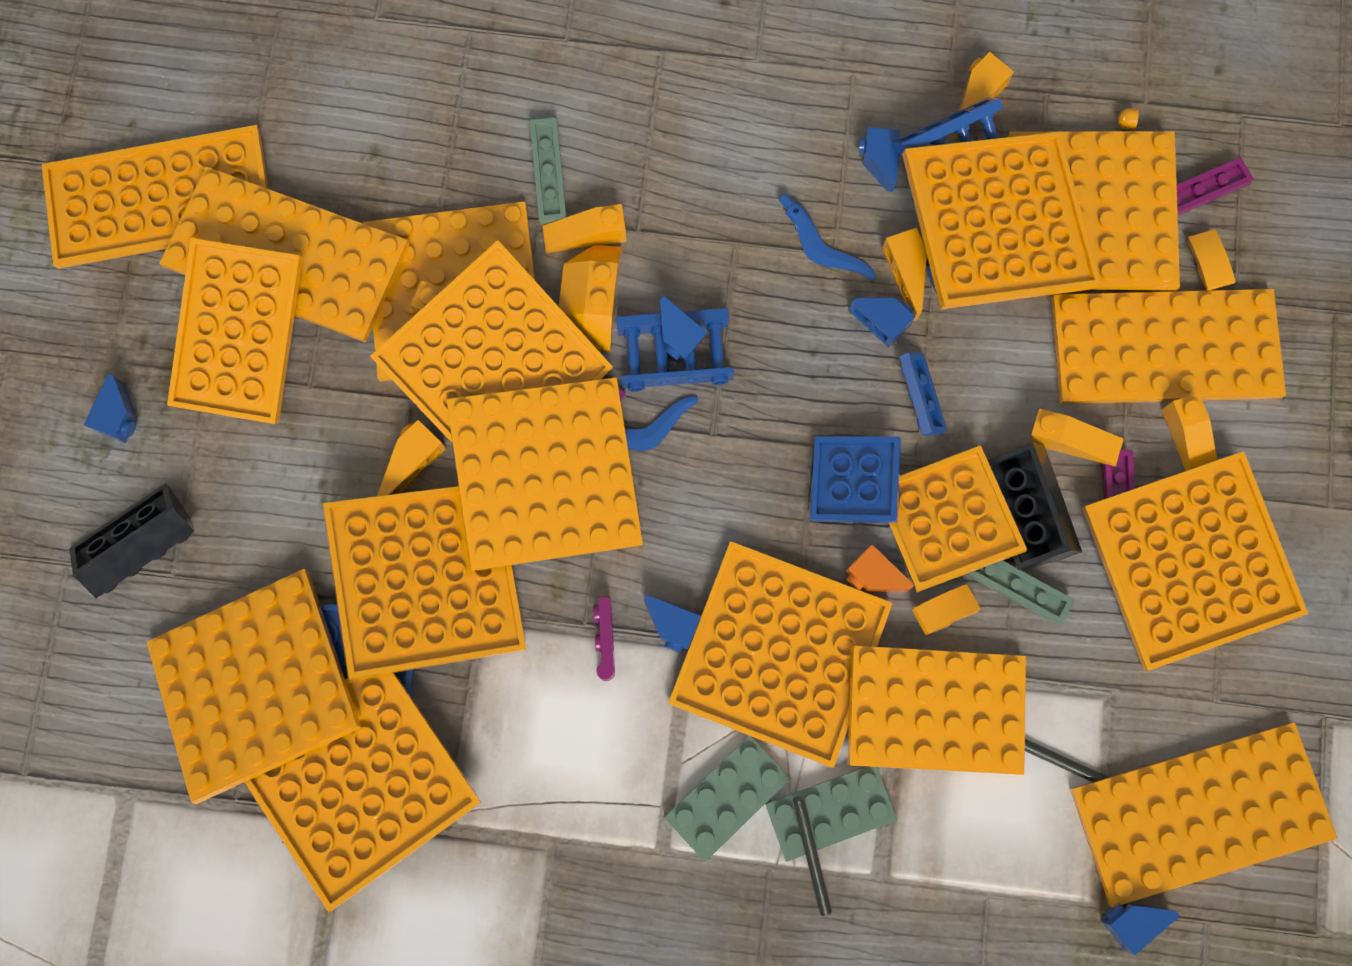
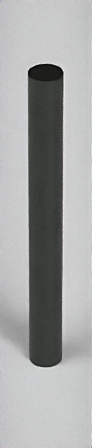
(1063, 762)
(812, 856)

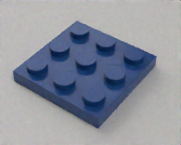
(856, 479)

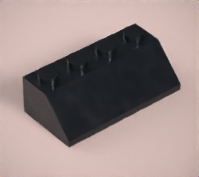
(1036, 505)
(130, 541)

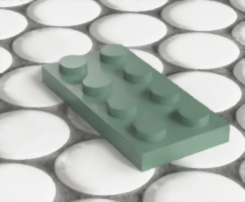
(727, 798)
(835, 811)

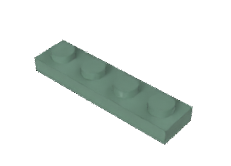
(548, 170)
(1025, 590)

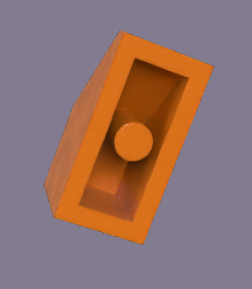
(876, 574)

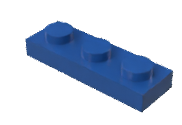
(923, 394)

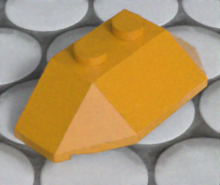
(591, 293)

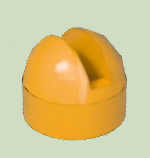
(1128, 118)

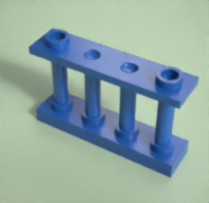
(957, 123)
(632, 326)

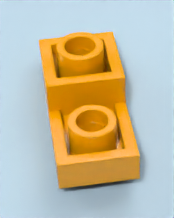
(1212, 260)
(946, 609)

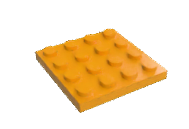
(953, 520)

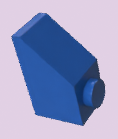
(880, 156)
(883, 317)
(679, 330)
(112, 411)
(672, 623)
(1137, 924)

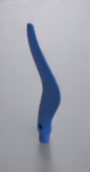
(813, 245)
(651, 436)

